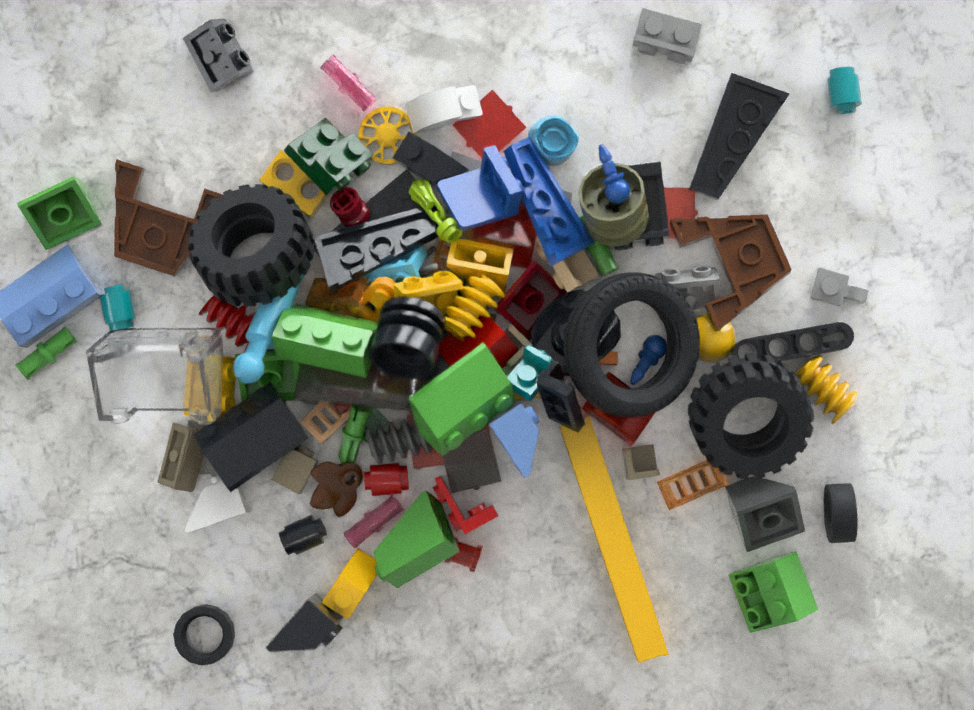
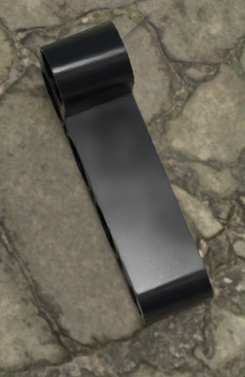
(792, 345)

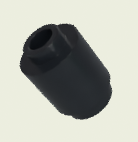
(302, 535)

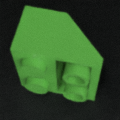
(773, 592)

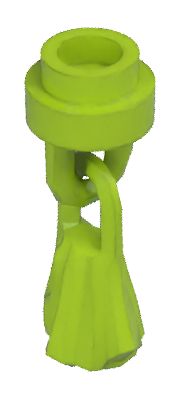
(424, 196)

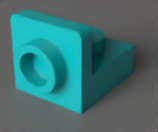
(526, 373)

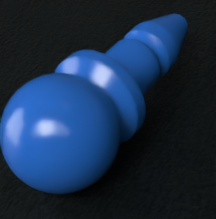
(616, 188)
(653, 349)

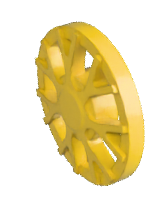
(386, 134)

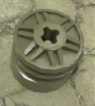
(598, 212)

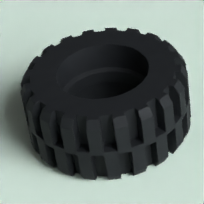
(233, 220)
(763, 449)

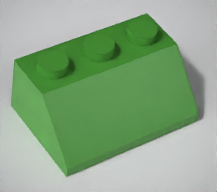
(324, 339)
(461, 400)

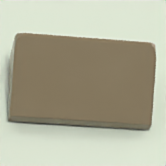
(181, 459)

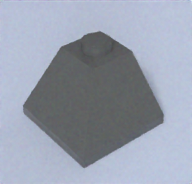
(764, 511)

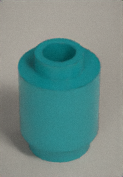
(844, 90)
(117, 308)

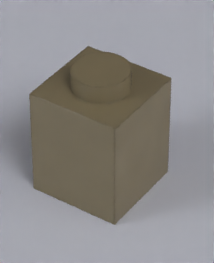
(295, 469)

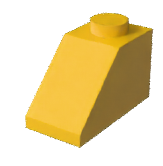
(469, 257)
(352, 584)

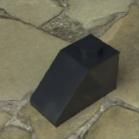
(426, 160)

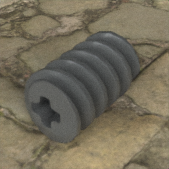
(396, 440)

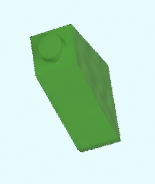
(416, 542)

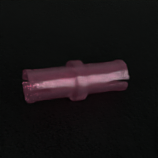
(348, 83)
(373, 521)

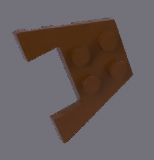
(147, 232)
(747, 254)

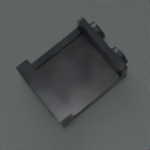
(657, 225)

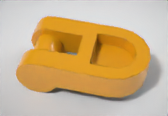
(376, 293)

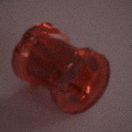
(467, 555)

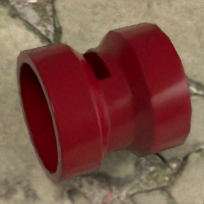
(349, 207)

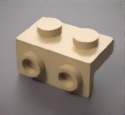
(572, 271)

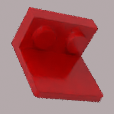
(478, 515)

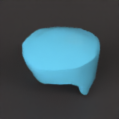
(554, 139)

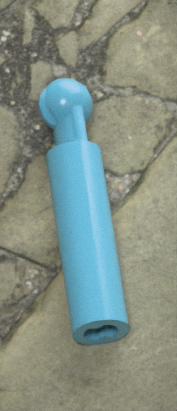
(249, 365)

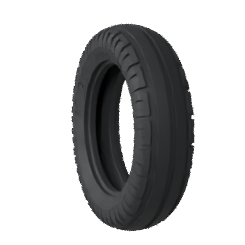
(582, 336)

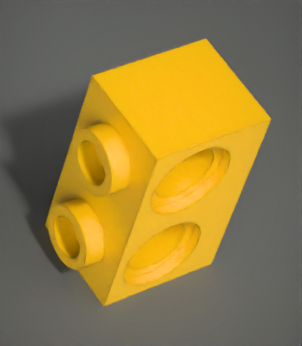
(294, 186)

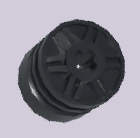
(407, 338)

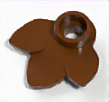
(333, 489)

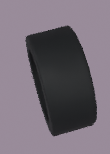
(840, 513)
(181, 641)

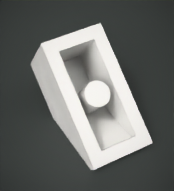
(216, 505)

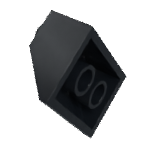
(250, 436)
(308, 628)

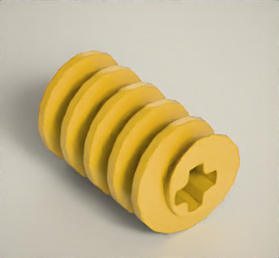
(471, 306)
(826, 387)

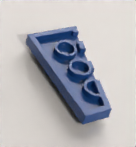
(550, 211)

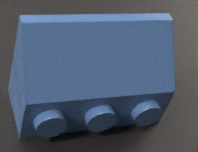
(46, 297)
(518, 436)

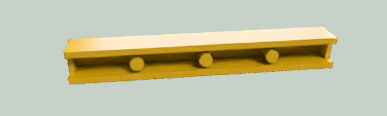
(614, 542)

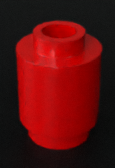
(386, 479)

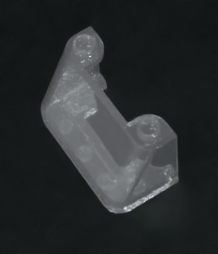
(157, 372)

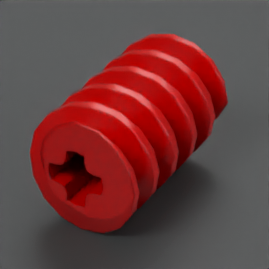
(230, 317)

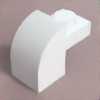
(442, 107)

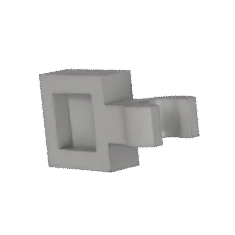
(833, 287)

